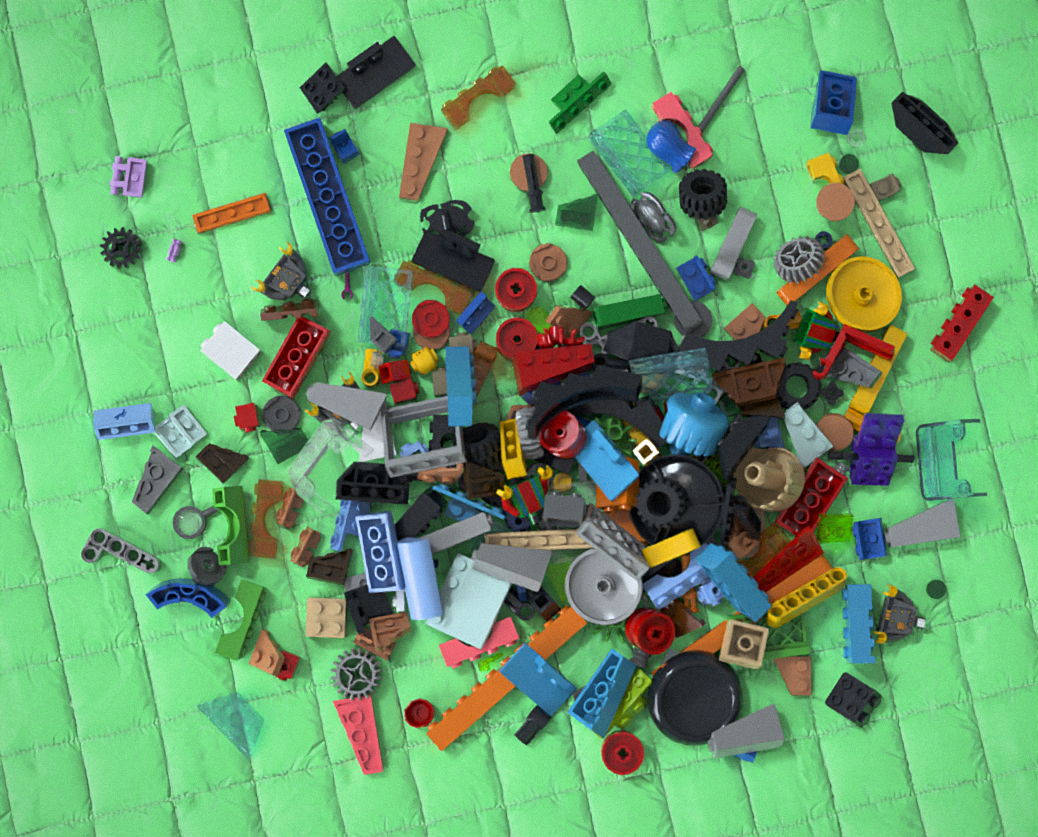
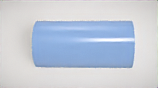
(419, 578)

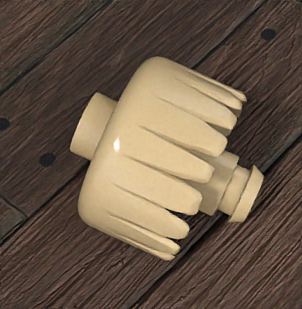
(770, 478)

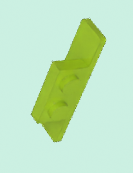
(632, 701)

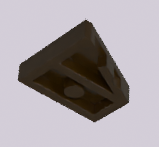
(482, 481)

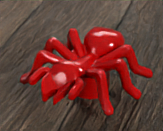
(556, 336)

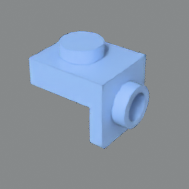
(410, 449)

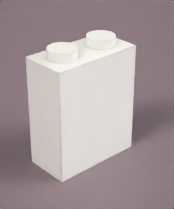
(230, 350)

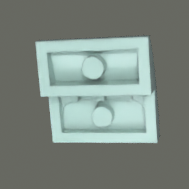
(179, 432)

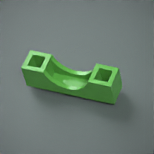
(231, 503)
(249, 597)

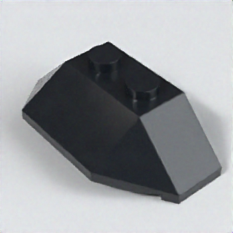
(922, 125)
(640, 341)
(739, 442)
(371, 484)

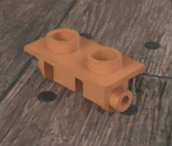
(286, 514)
(301, 552)
(365, 641)

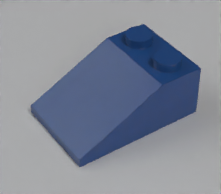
(834, 102)

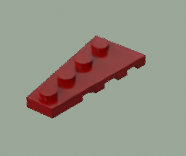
(793, 557)

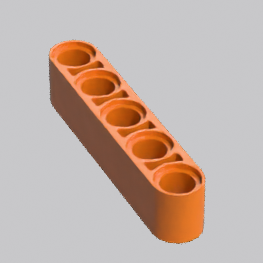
(833, 257)

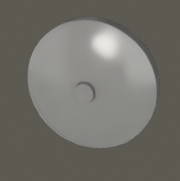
(601, 589)

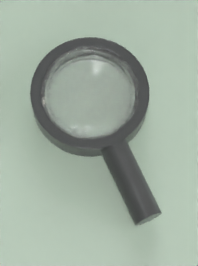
(191, 522)

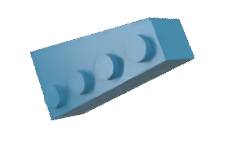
(603, 693)

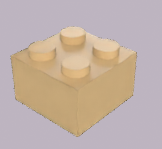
(326, 617)
(743, 644)

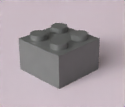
(564, 510)

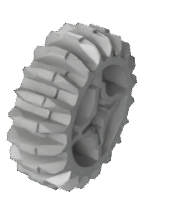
(799, 259)
(531, 448)
(348, 689)

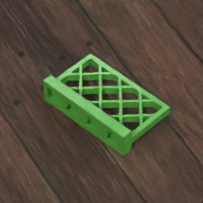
(783, 649)

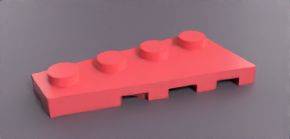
(361, 731)

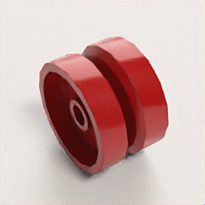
(518, 279)
(509, 331)
(563, 436)
(650, 630)
(622, 764)

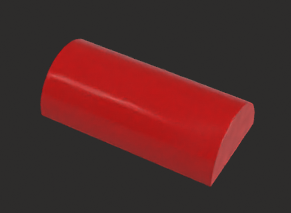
(296, 356)
(818, 494)

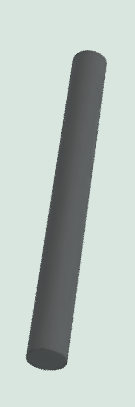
(720, 99)

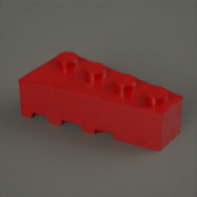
(550, 365)

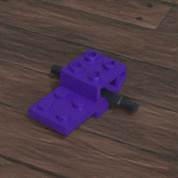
(874, 450)

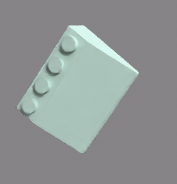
(469, 603)

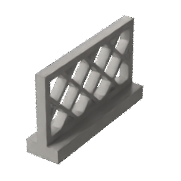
(616, 550)

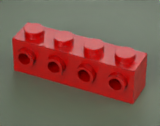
(961, 323)

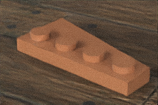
(421, 152)

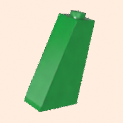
(628, 311)

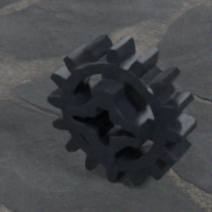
(127, 243)

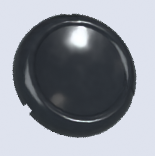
(704, 499)
(694, 697)

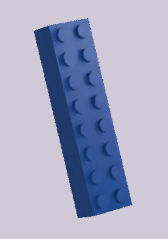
(327, 197)

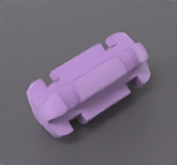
(174, 250)

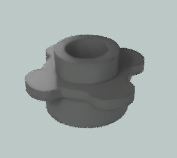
(740, 271)

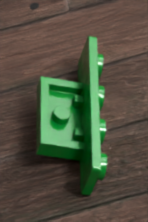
(576, 98)

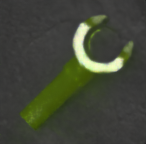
(484, 664)

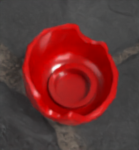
(419, 713)

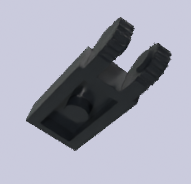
(747, 516)

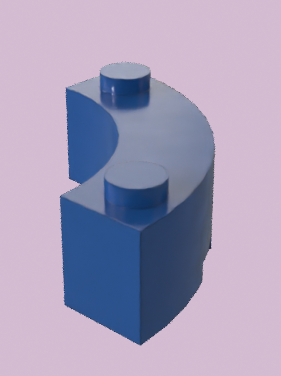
(186, 590)

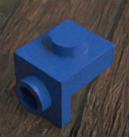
(344, 146)
(397, 351)

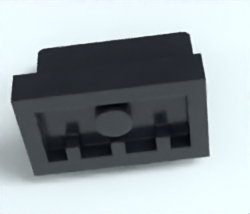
(366, 606)

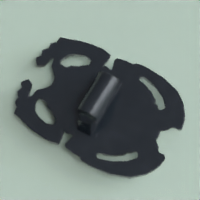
(448, 217)

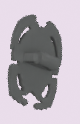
(652, 215)

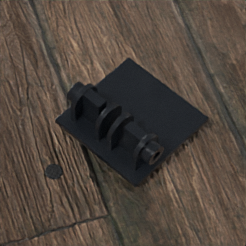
(322, 88)

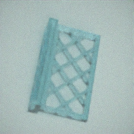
(614, 158)
(369, 301)
(669, 364)

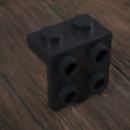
(853, 699)

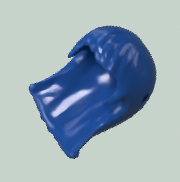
(666, 144)

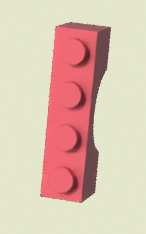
(670, 109)
(502, 633)

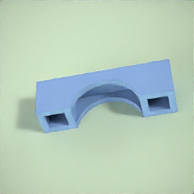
(664, 590)

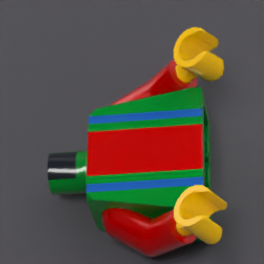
(816, 331)
(527, 496)

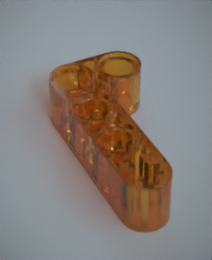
(482, 362)

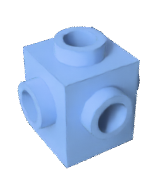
(709, 593)

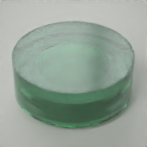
(848, 163)
(935, 589)

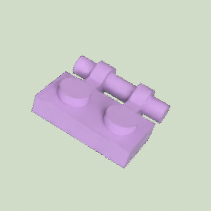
(134, 177)

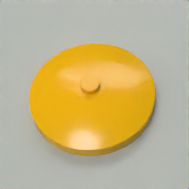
(864, 294)

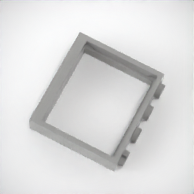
(421, 461)

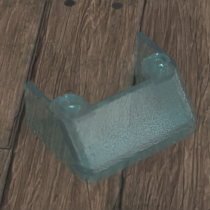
(938, 460)

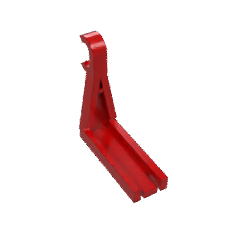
(858, 339)

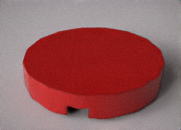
(430, 318)

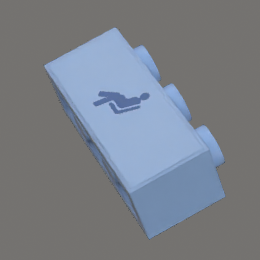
(124, 421)

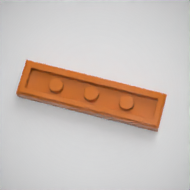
(231, 213)

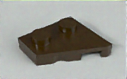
(221, 461)
(331, 567)

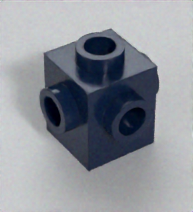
(516, 524)

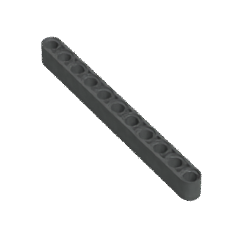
(640, 242)

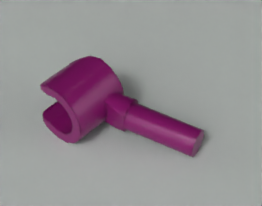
(347, 286)

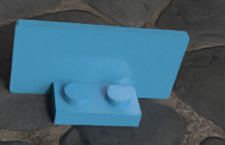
(606, 462)
(461, 508)
(537, 679)

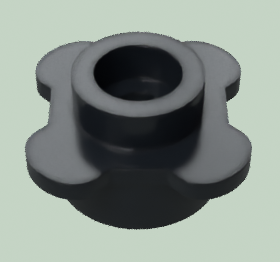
(832, 398)

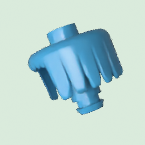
(693, 423)

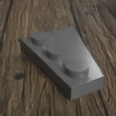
(852, 370)
(157, 478)

